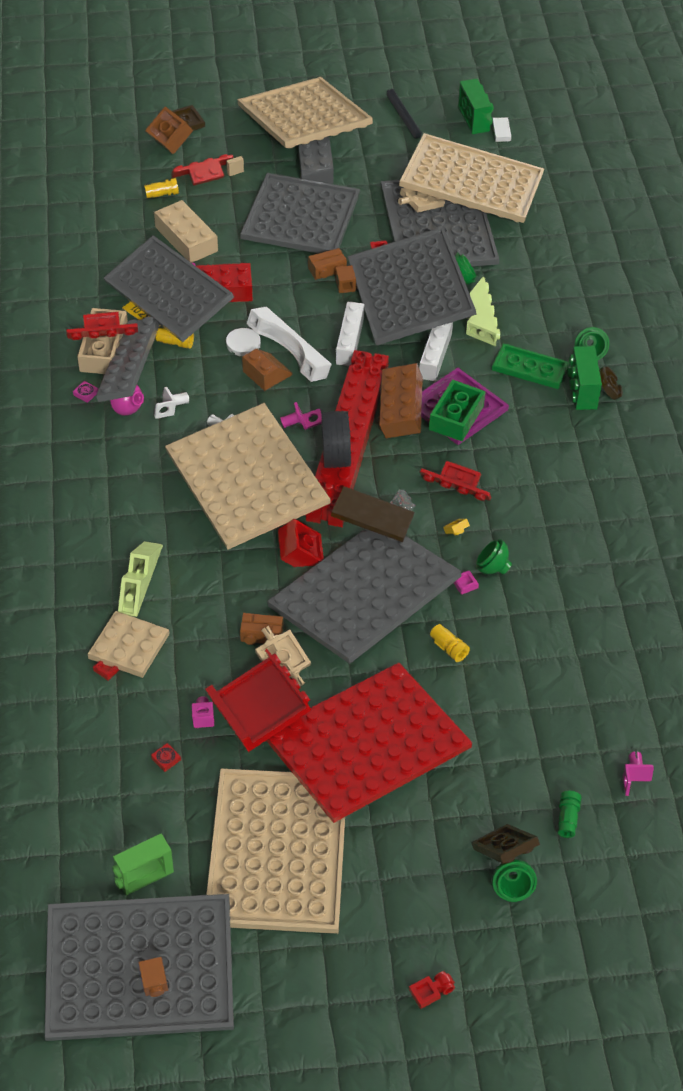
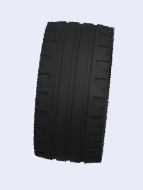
(336, 439)

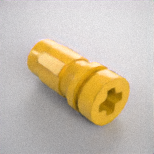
(162, 188)
(166, 337)
(447, 641)

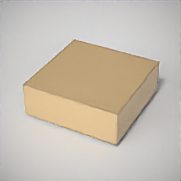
(235, 166)

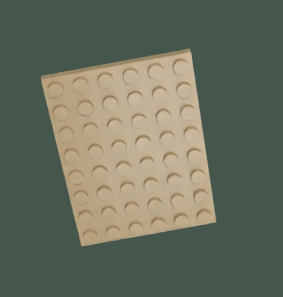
(304, 112)
(472, 178)
(247, 475)
(275, 854)

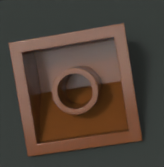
(264, 369)

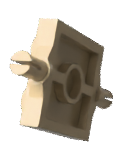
(419, 201)
(287, 650)

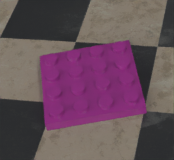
(492, 407)

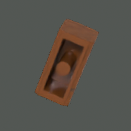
(325, 263)
(253, 624)

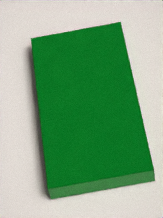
(530, 366)

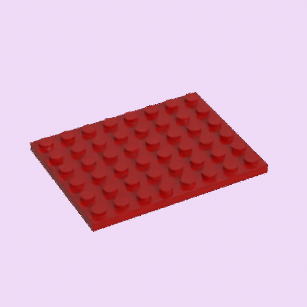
(368, 742)

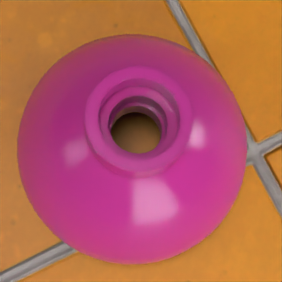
(128, 405)

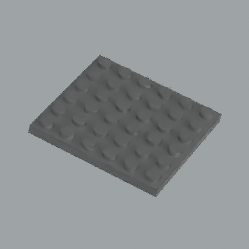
(300, 214)

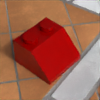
(300, 544)

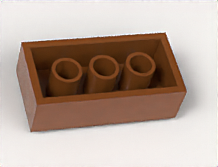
(401, 400)

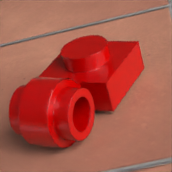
(427, 992)

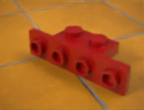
(203, 171)
(101, 325)
(458, 477)

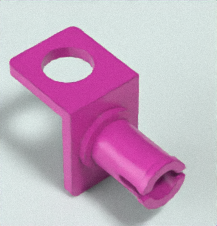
(298, 417)
(202, 713)
(636, 771)

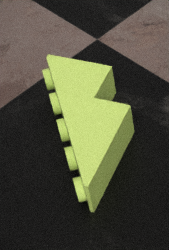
(484, 324)
(137, 579)

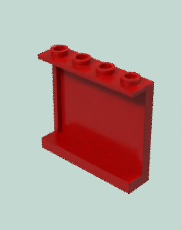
(261, 702)

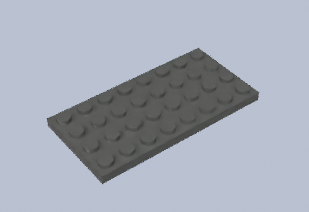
(168, 288)

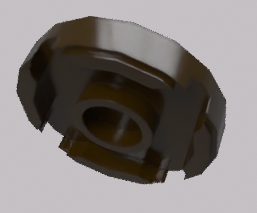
(609, 383)

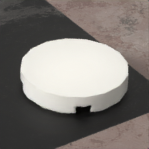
(242, 341)

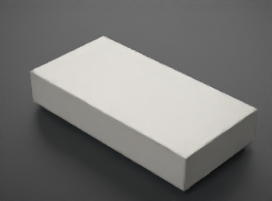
(501, 129)

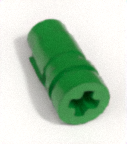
(570, 806)

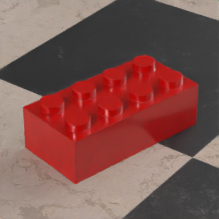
(233, 277)

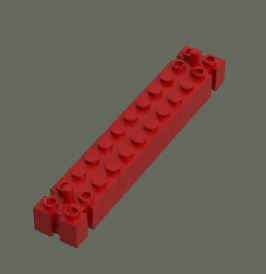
(360, 398)

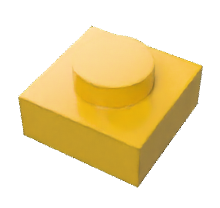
(456, 527)

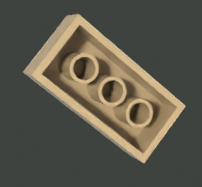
(186, 231)
(98, 352)

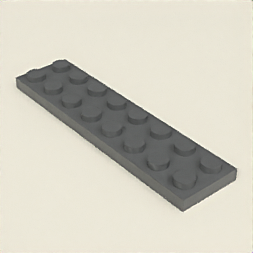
(128, 361)

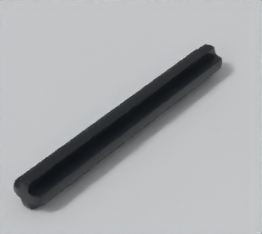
(403, 112)

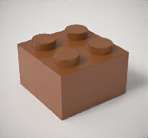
(169, 130)

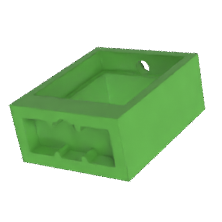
(142, 864)

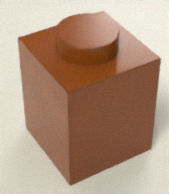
(345, 279)
(153, 977)

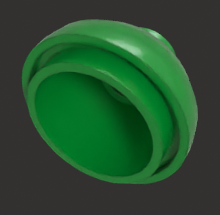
(466, 269)
(599, 338)
(494, 558)
(516, 886)

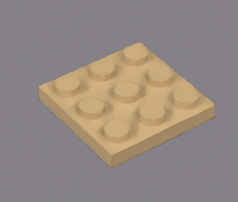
(128, 644)

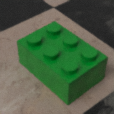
(475, 106)
(585, 378)
(457, 410)

